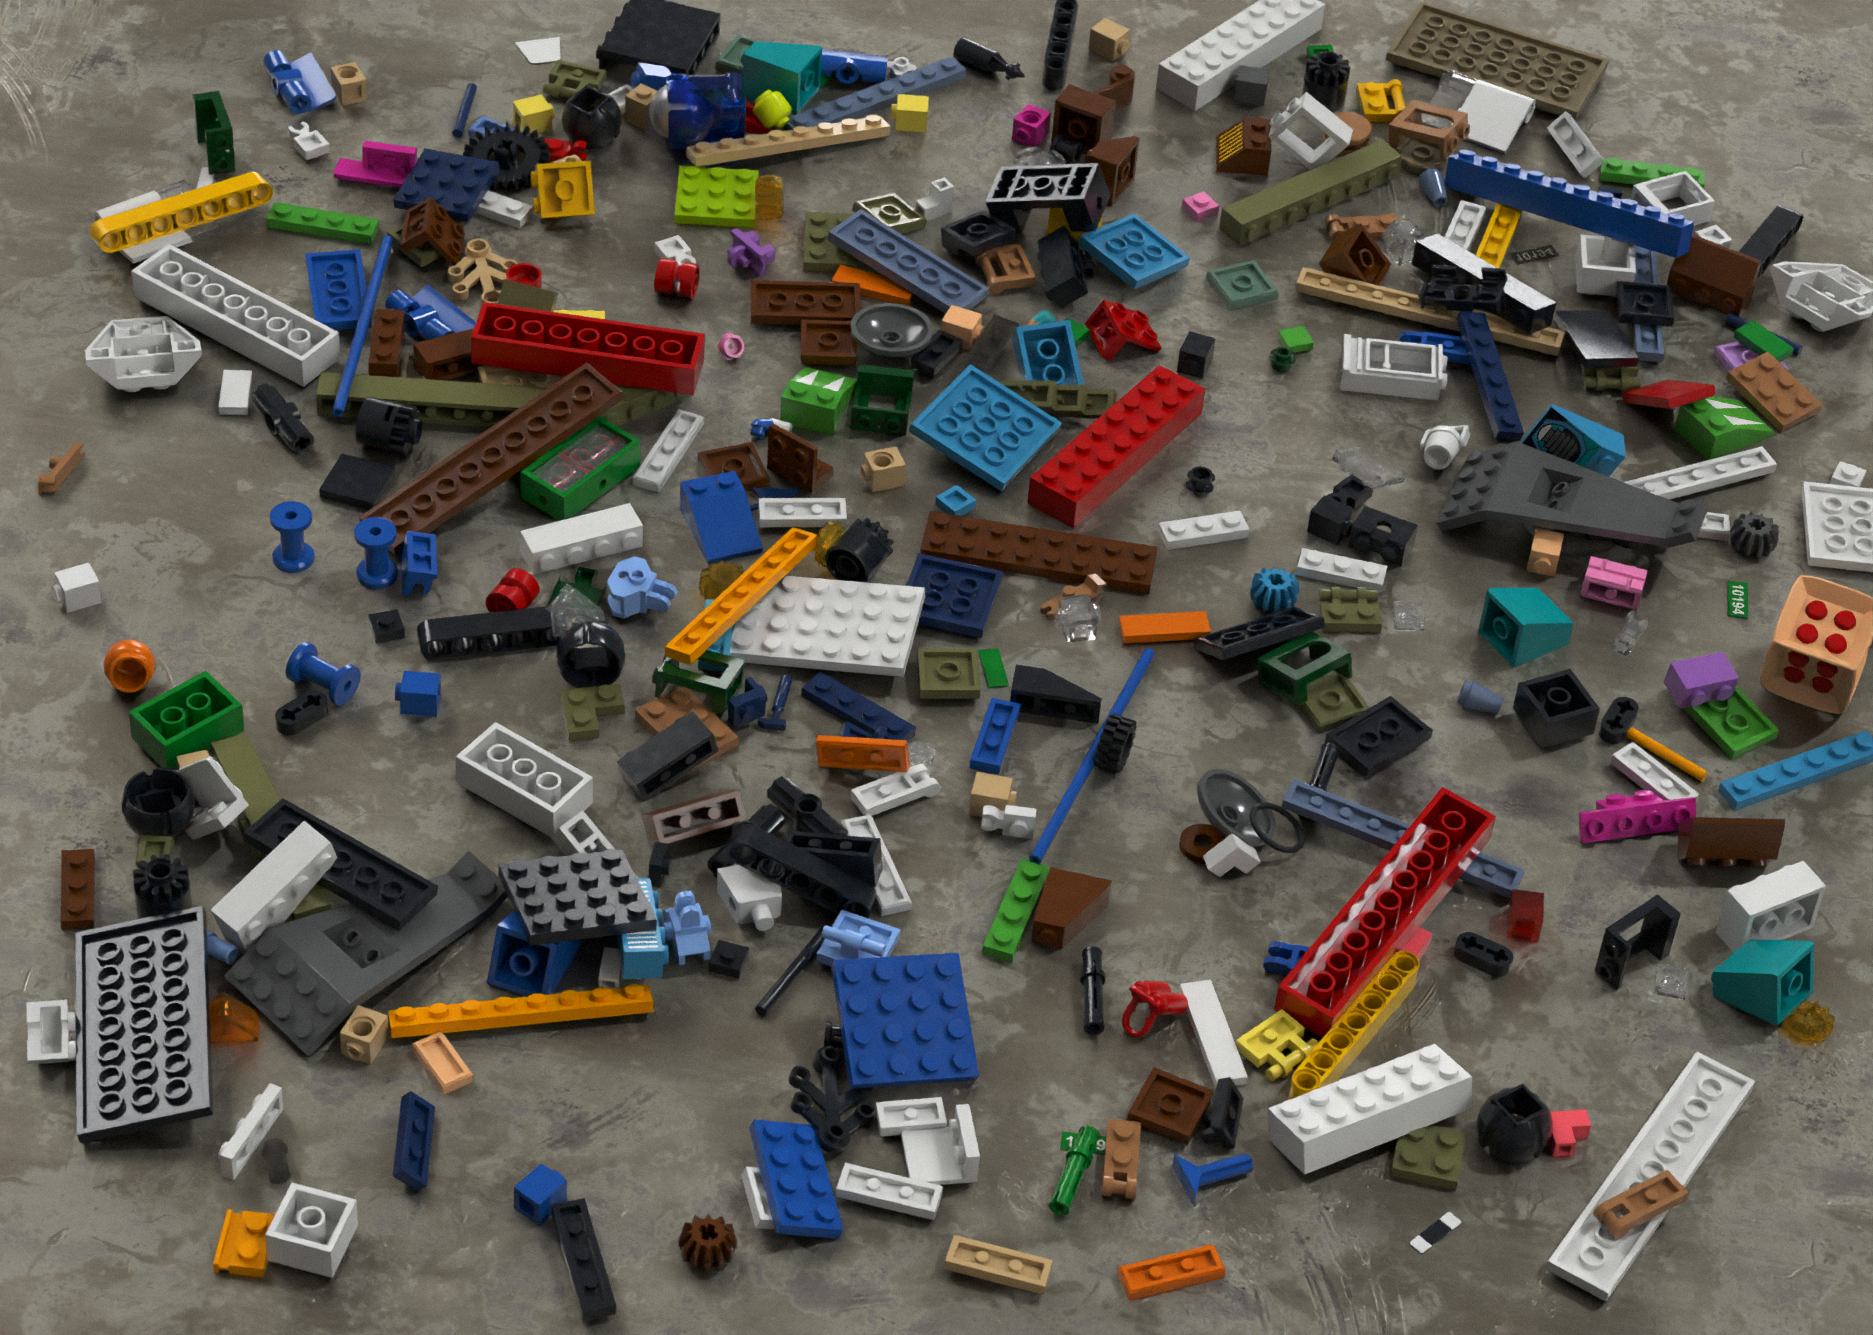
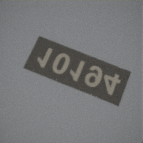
(1534, 254)

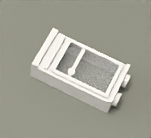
(1393, 368)

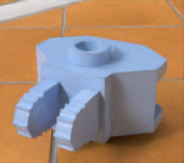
(637, 590)
(687, 928)

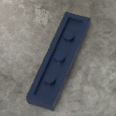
(855, 708)

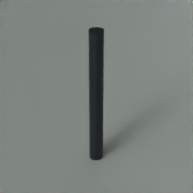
(790, 974)

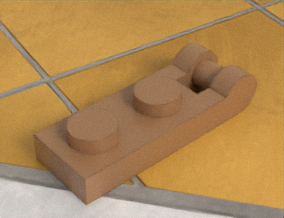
(1374, 224)
(1121, 1158)
(1641, 1203)

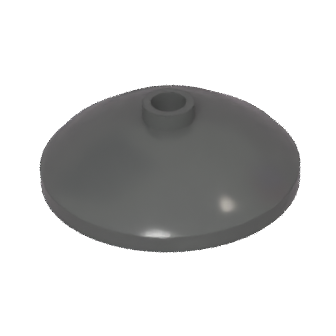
(891, 330)
(1228, 803)

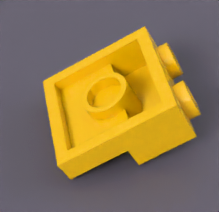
(563, 190)

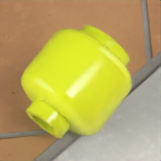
(772, 109)

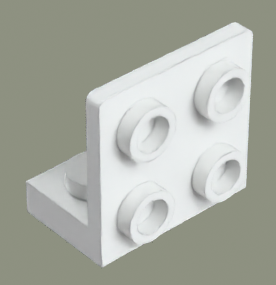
(215, 794)
(944, 1153)

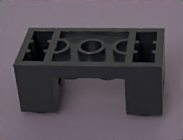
(1073, 187)

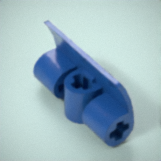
(870, 66)
(299, 82)
(429, 313)

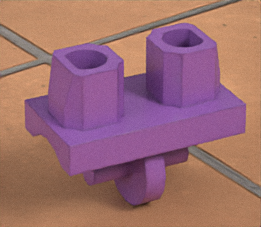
(747, 252)

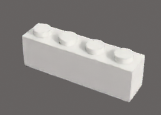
(581, 538)

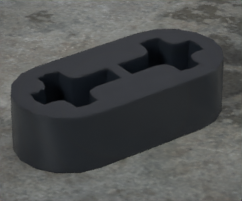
(301, 712)
(1623, 722)
(1483, 954)

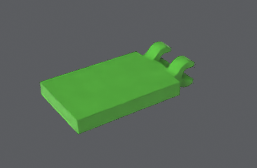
(1734, 723)

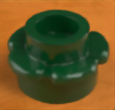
(1281, 359)

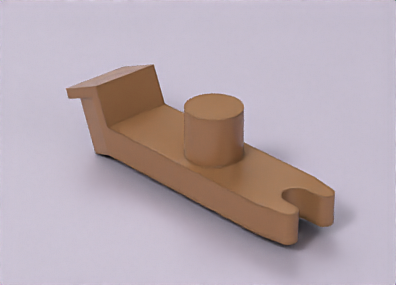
(61, 469)
(1091, 586)

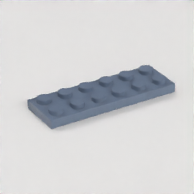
(906, 263)

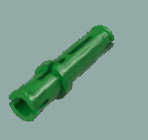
(1078, 1159)

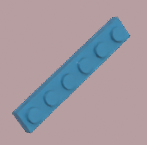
(1798, 771)

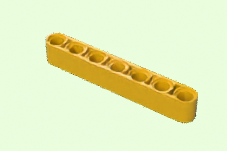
(169, 210)
(1357, 1025)

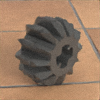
(1754, 535)

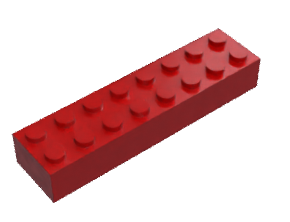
(564, 342)
(1115, 446)

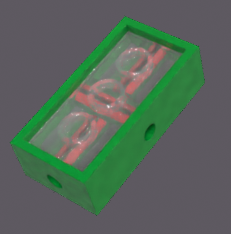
(580, 469)

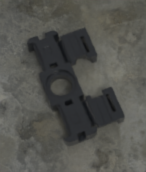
(1445, 293)

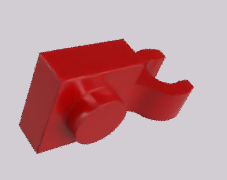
(561, 148)

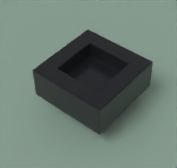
(386, 626)
(659, 864)
(728, 959)

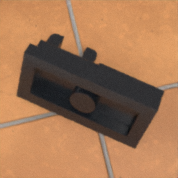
(1225, 1119)

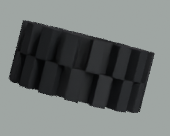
(1115, 743)

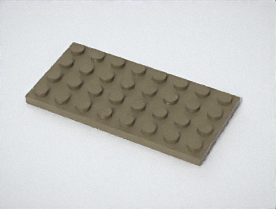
(1525, 64)

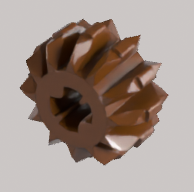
(707, 1242)

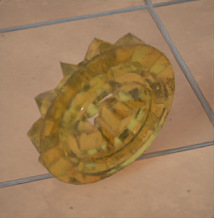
(826, 538)
(1816, 1029)

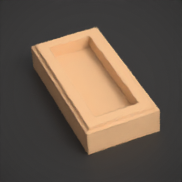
(442, 1062)

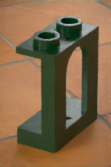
(215, 129)
(882, 382)
(1293, 683)
(722, 688)

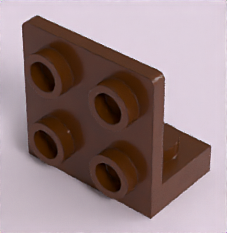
(432, 223)
(796, 459)

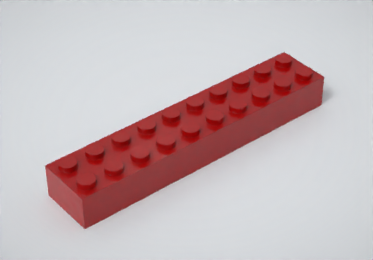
(1385, 911)

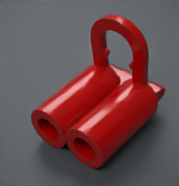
(1159, 1000)

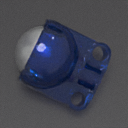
(699, 109)

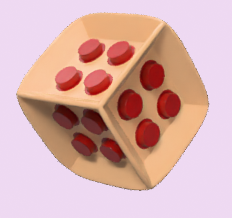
(1819, 645)

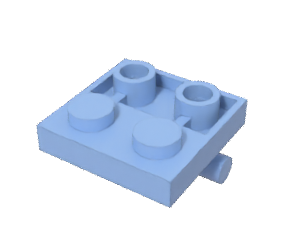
(856, 938)

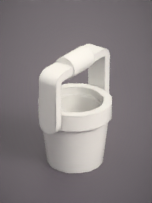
(1443, 444)

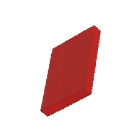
(1669, 394)

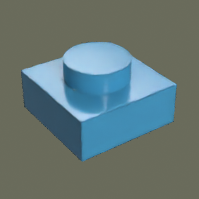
(955, 501)

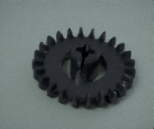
(505, 148)

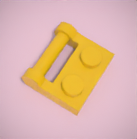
(1374, 102)

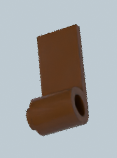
(1120, 86)

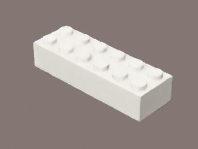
(1369, 1108)

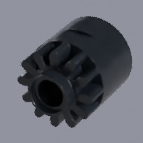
(1327, 79)
(388, 425)
(859, 552)
(161, 887)

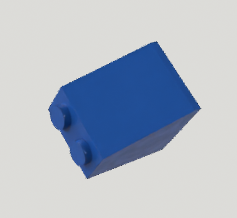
(527, 967)

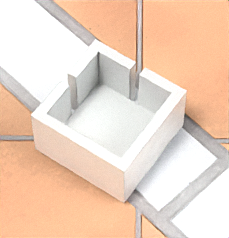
(1602, 276)

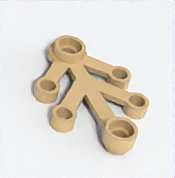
(480, 253)

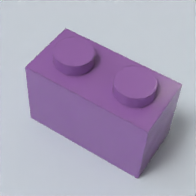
(1701, 680)

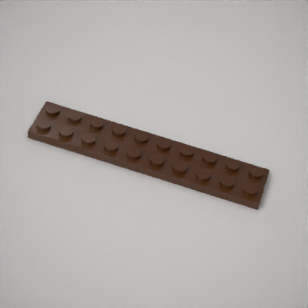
(497, 454)

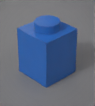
(649, 75)
(419, 693)
(537, 1193)

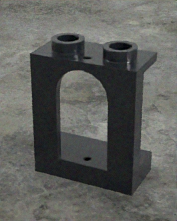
(1655, 936)

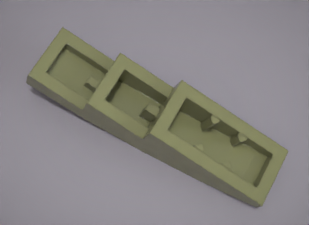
(1064, 400)

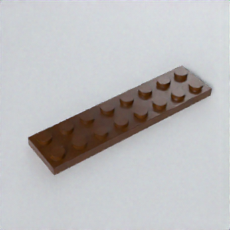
(1039, 551)

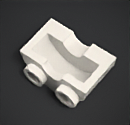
(49, 1032)

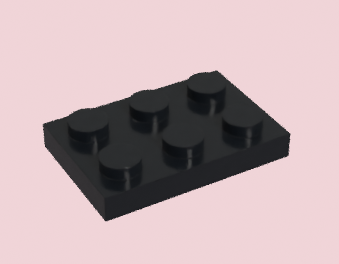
(1379, 736)

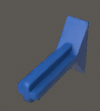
(1195, 1176)

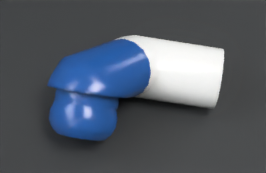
(759, 426)

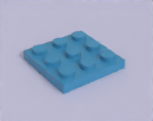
(1134, 251)

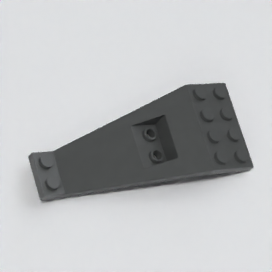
(1550, 492)
(313, 976)

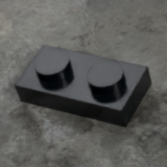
(937, 353)

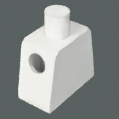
(749, 896)

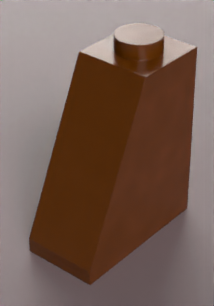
(1068, 906)

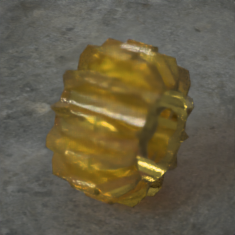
(769, 197)
(718, 578)

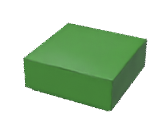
(1296, 339)

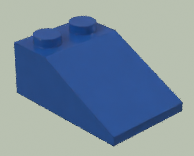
(720, 517)

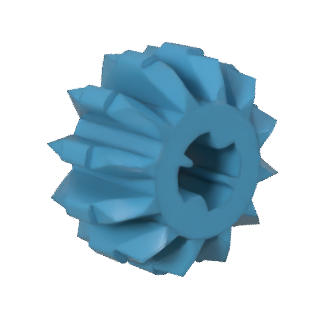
(1274, 589)

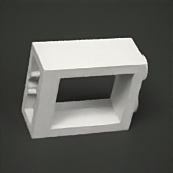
(1323, 118)
(1680, 185)

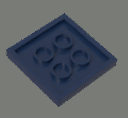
(450, 181)
(956, 594)

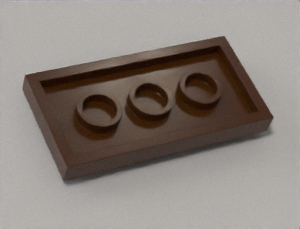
(796, 300)

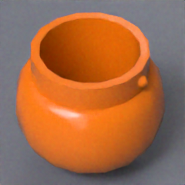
(129, 665)

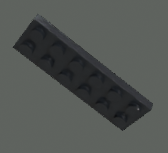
(357, 873)

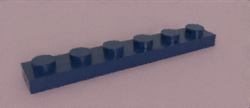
(1490, 376)

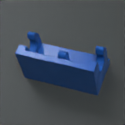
(418, 561)

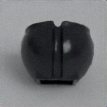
(593, 127)
(590, 665)
(151, 796)
(1513, 1140)

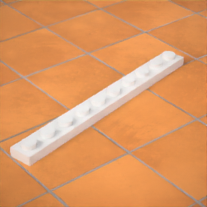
(1704, 475)

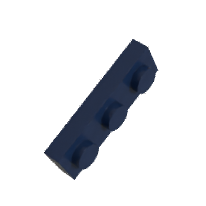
(413, 1141)

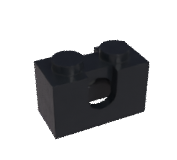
(1391, 546)

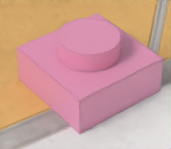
(1200, 206)

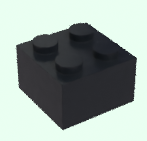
(1556, 708)

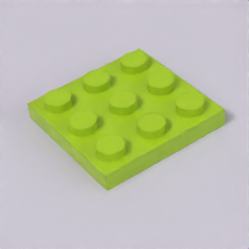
(716, 196)

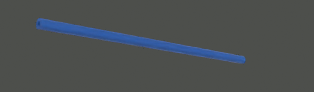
(362, 326)
(1089, 760)

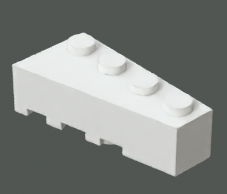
(274, 887)

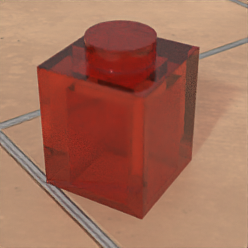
(1525, 915)

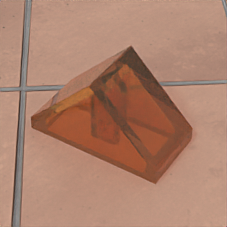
(232, 1021)

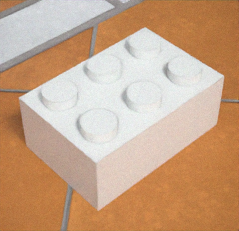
(1771, 906)

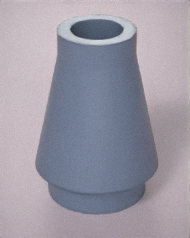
(1434, 186)
(1478, 698)

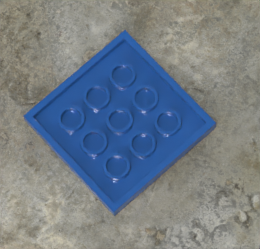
(904, 1020)

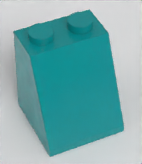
(782, 68)
(1523, 624)
(1767, 978)

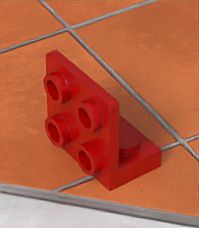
(1115, 324)

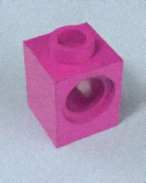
(1031, 126)

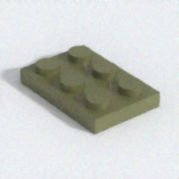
(818, 251)

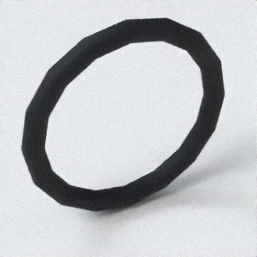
(1267, 805)

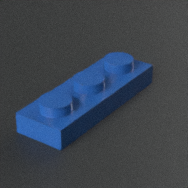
(995, 736)

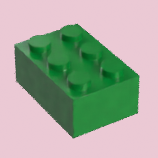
(186, 720)

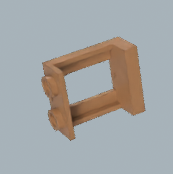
(1409, 125)

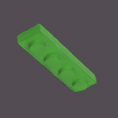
(1639, 171)
(323, 223)
(1016, 911)

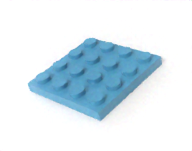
(985, 427)

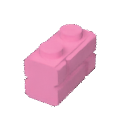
(1613, 583)

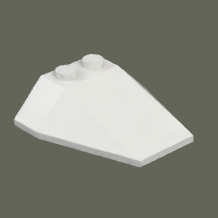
(1823, 293)
(143, 353)

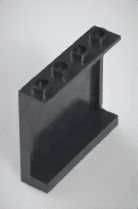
(661, 35)

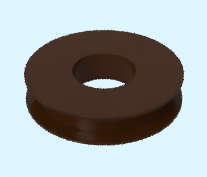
(1198, 832)

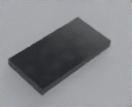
(1596, 338)
(1258, 633)

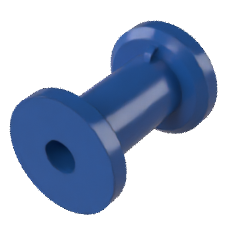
(291, 520)
(375, 537)
(307, 665)

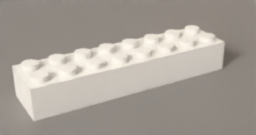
(1247, 39)
(236, 315)

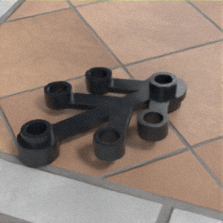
(831, 1133)

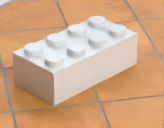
(523, 779)

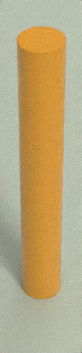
(1667, 754)

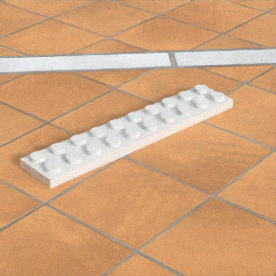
(1671, 1140)

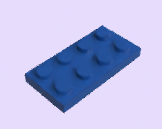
(336, 287)
(795, 1179)

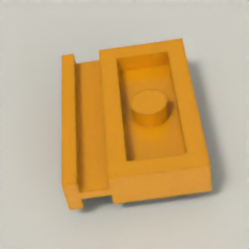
(243, 1243)

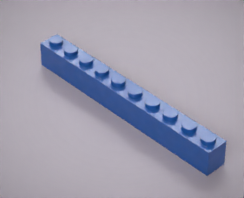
(1569, 203)

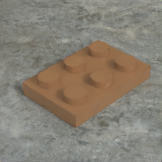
(1774, 392)
(666, 709)

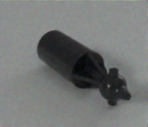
(985, 58)

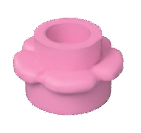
(737, 343)

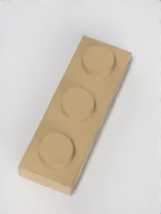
(998, 1264)

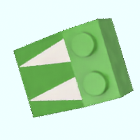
(816, 400)
(1719, 426)

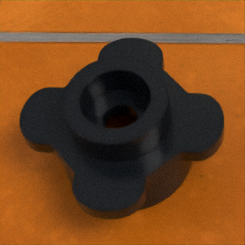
(1200, 479)

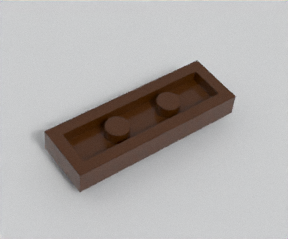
(77, 889)

